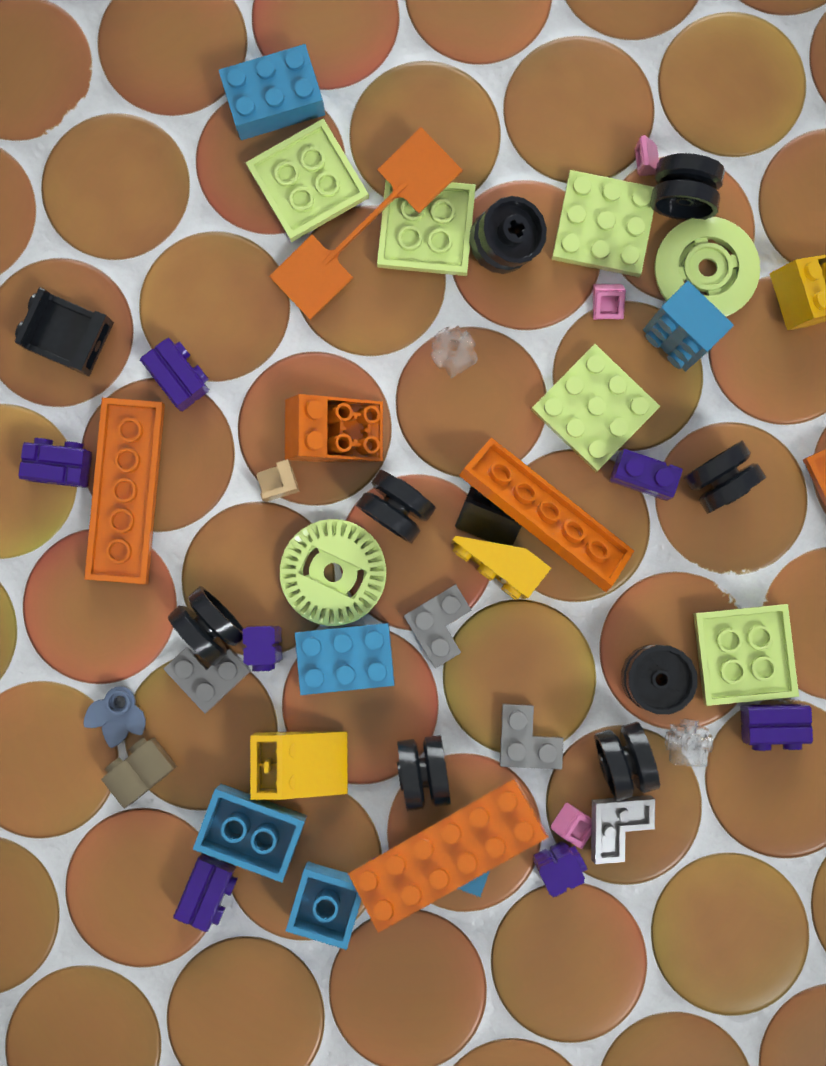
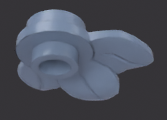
(116, 720)

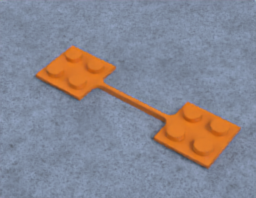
(416, 174)

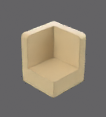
(277, 481)

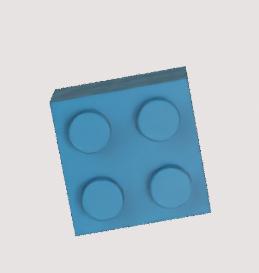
(324, 906)

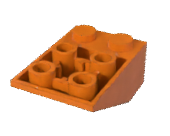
(333, 429)

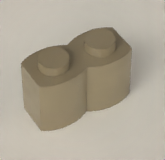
(138, 772)

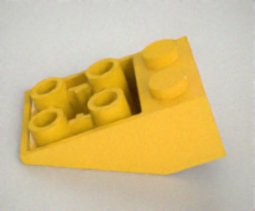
(801, 291)
(510, 565)
(298, 764)

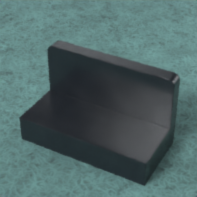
(486, 520)

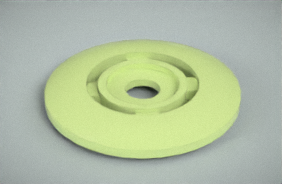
(688, 245)
(329, 601)

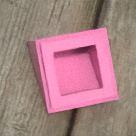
(646, 156)
(608, 301)
(572, 825)

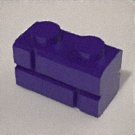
(175, 374)
(55, 464)
(645, 475)
(262, 647)
(776, 725)
(560, 868)
(204, 893)

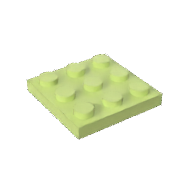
(307, 180)
(604, 224)
(429, 240)
(595, 408)
(746, 655)

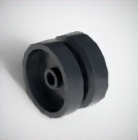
(687, 186)
(508, 235)
(725, 478)
(398, 502)
(206, 626)
(677, 683)
(627, 761)
(423, 772)

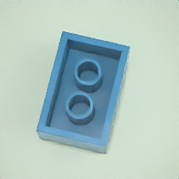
(272, 92)
(687, 327)
(344, 659)
(250, 832)

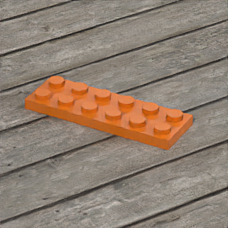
(124, 491)
(547, 514)
(447, 855)

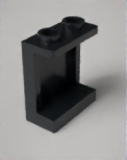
(63, 332)

